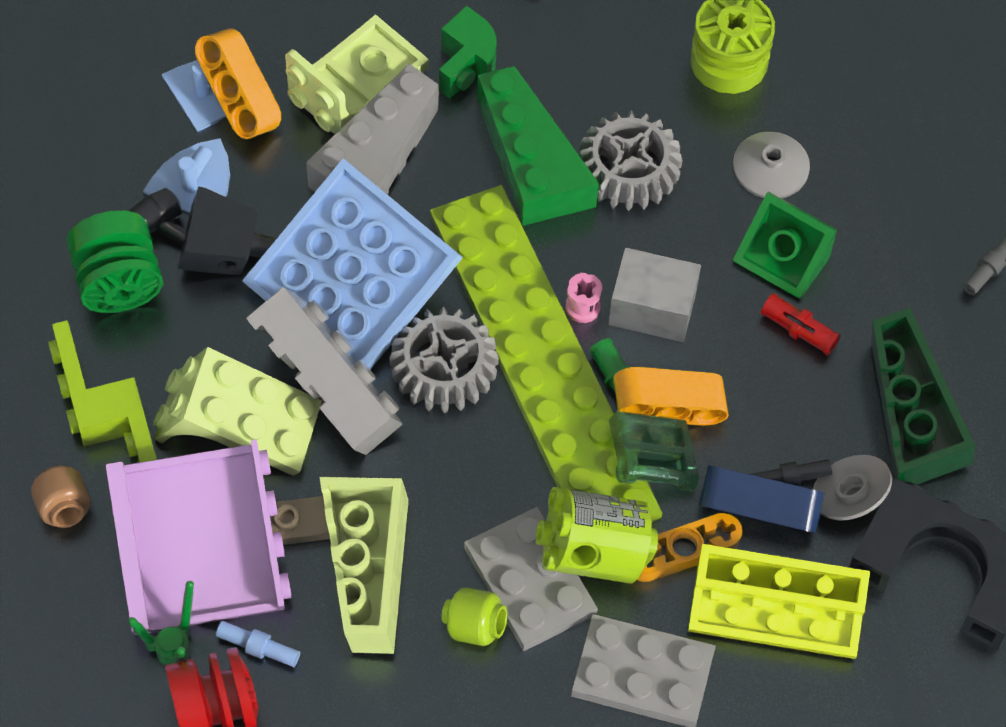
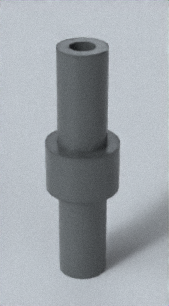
(988, 266)

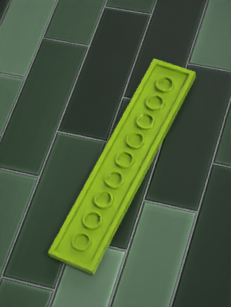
(535, 345)

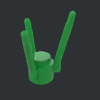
(171, 642)

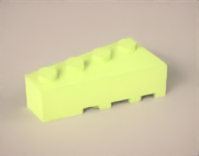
(367, 551)

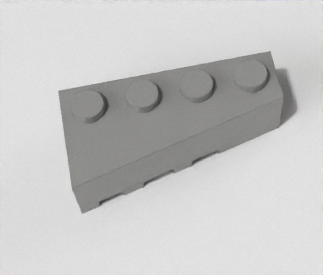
(381, 132)
(327, 369)

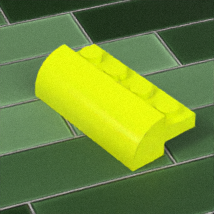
(778, 601)

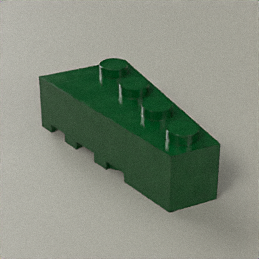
(918, 408)

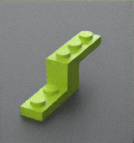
(104, 410)

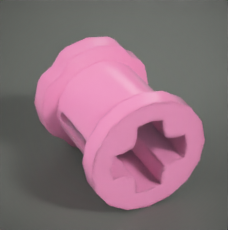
(584, 298)

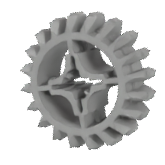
(633, 173)
(459, 344)

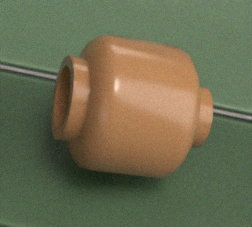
(60, 496)

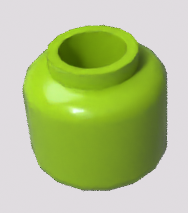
(474, 616)

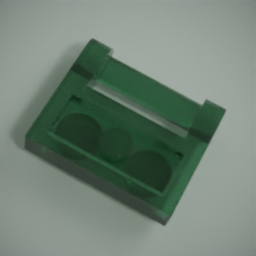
(653, 439)

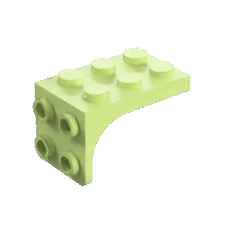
(350, 73)
(236, 405)

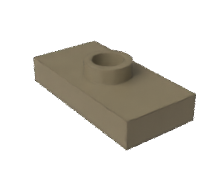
(301, 520)

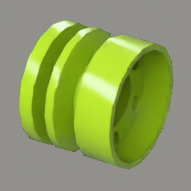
(732, 44)

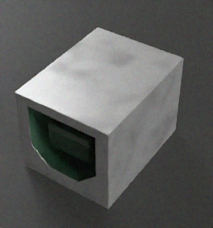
(654, 294)

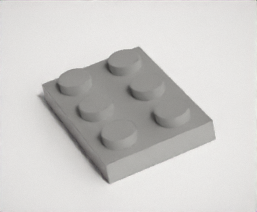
(536, 599)
(643, 671)

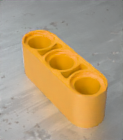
(238, 83)
(672, 394)

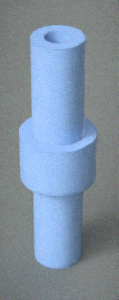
(258, 643)

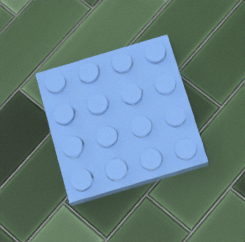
(357, 260)

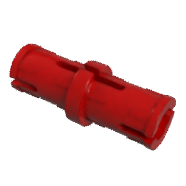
(822, 338)

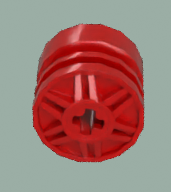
(214, 696)

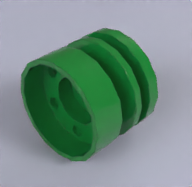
(114, 261)

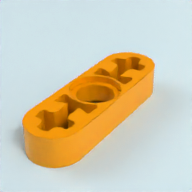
(691, 532)

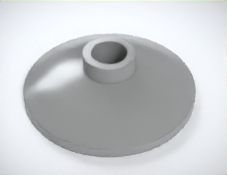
(762, 175)
(854, 487)

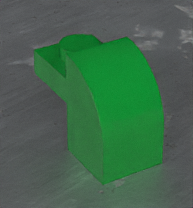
(472, 51)

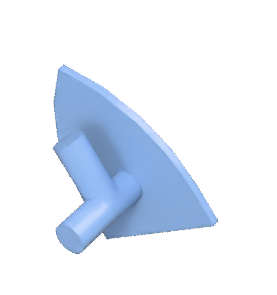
(194, 95)
(195, 166)

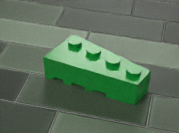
(534, 154)

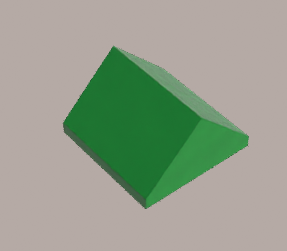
(786, 245)

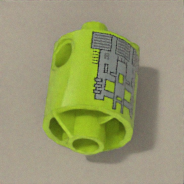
(596, 535)

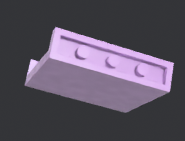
(202, 524)

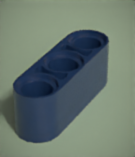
(761, 498)

